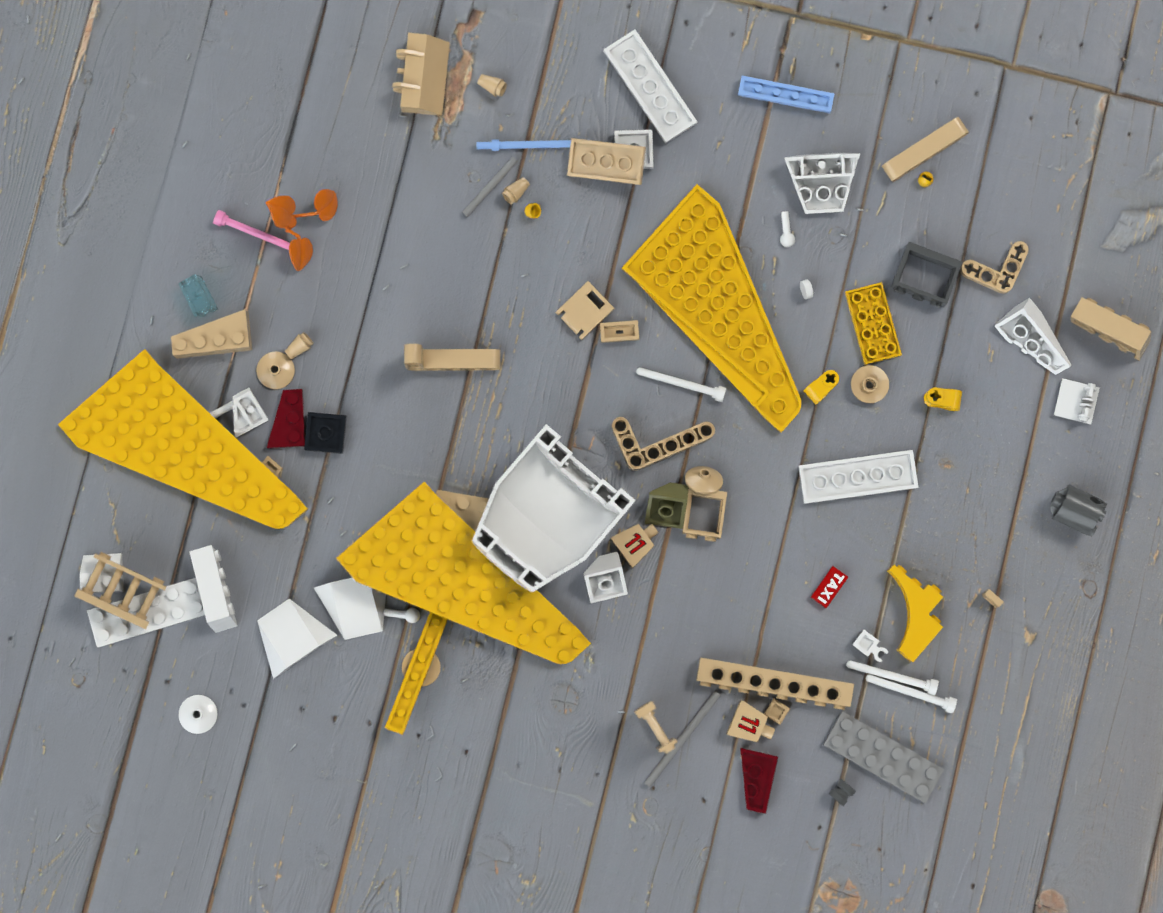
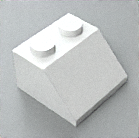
(87, 567)

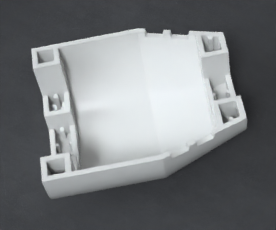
(547, 513)

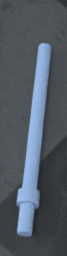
(495, 145)

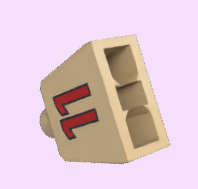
(635, 543)
(749, 723)

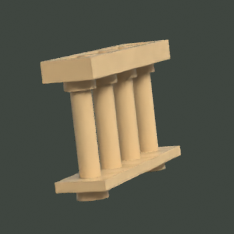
(104, 601)
(646, 712)

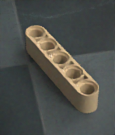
(925, 149)

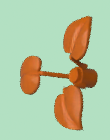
(282, 212)

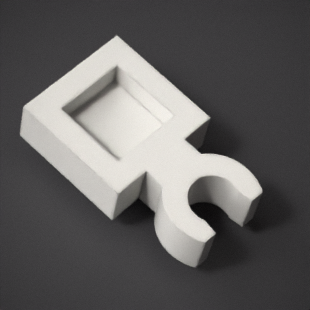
(867, 644)

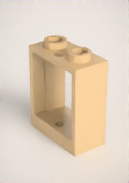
(709, 536)

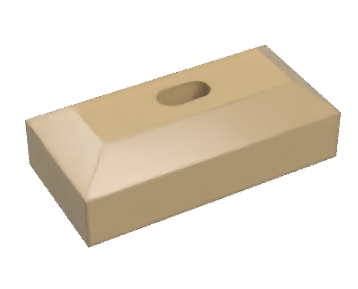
(629, 328)

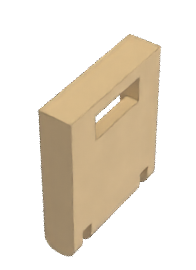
(582, 312)

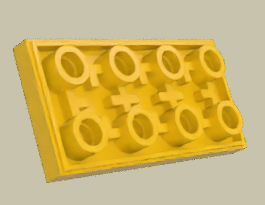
(873, 323)

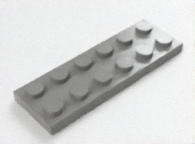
(883, 757)

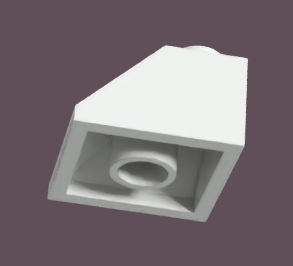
(605, 578)

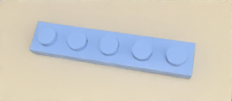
(786, 94)

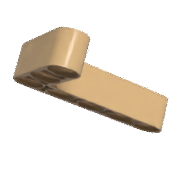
(450, 359)
(660, 446)

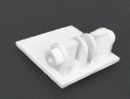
(1076, 401)

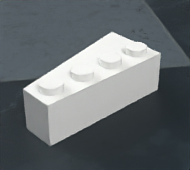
(212, 588)

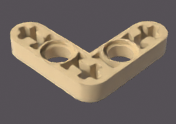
(997, 276)

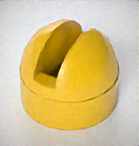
(923, 181)
(532, 210)

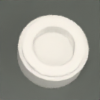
(806, 289)

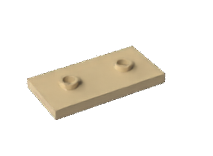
(606, 161)

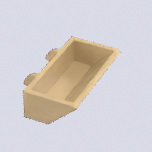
(423, 74)

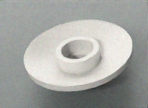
(207, 711)

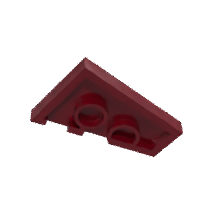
(289, 421)
(758, 778)

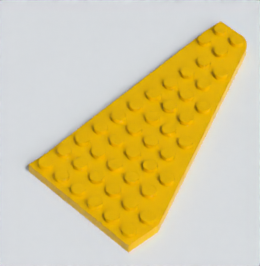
(706, 290)
(165, 433)
(429, 560)

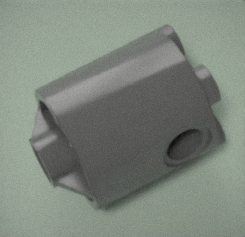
(1078, 509)

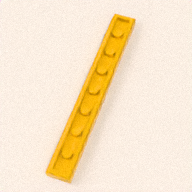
(416, 673)

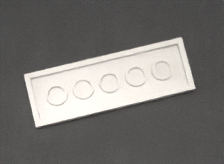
(650, 86)
(858, 476)
(170, 607)

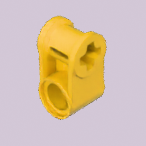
(820, 388)
(946, 398)

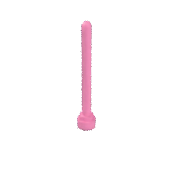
(223, 219)

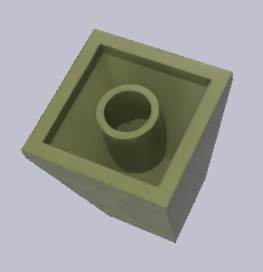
(667, 505)

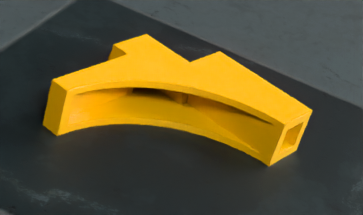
(920, 626)

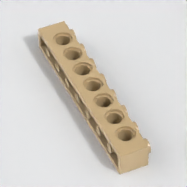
(843, 689)

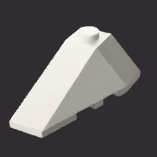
(1031, 332)

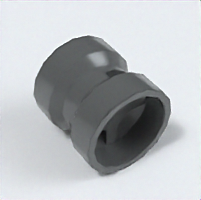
(842, 792)

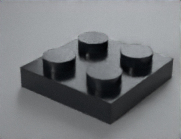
(325, 433)

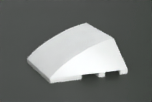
(822, 180)
(353, 607)
(291, 635)

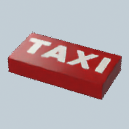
(829, 587)

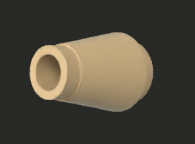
(492, 84)
(514, 191)
(299, 345)

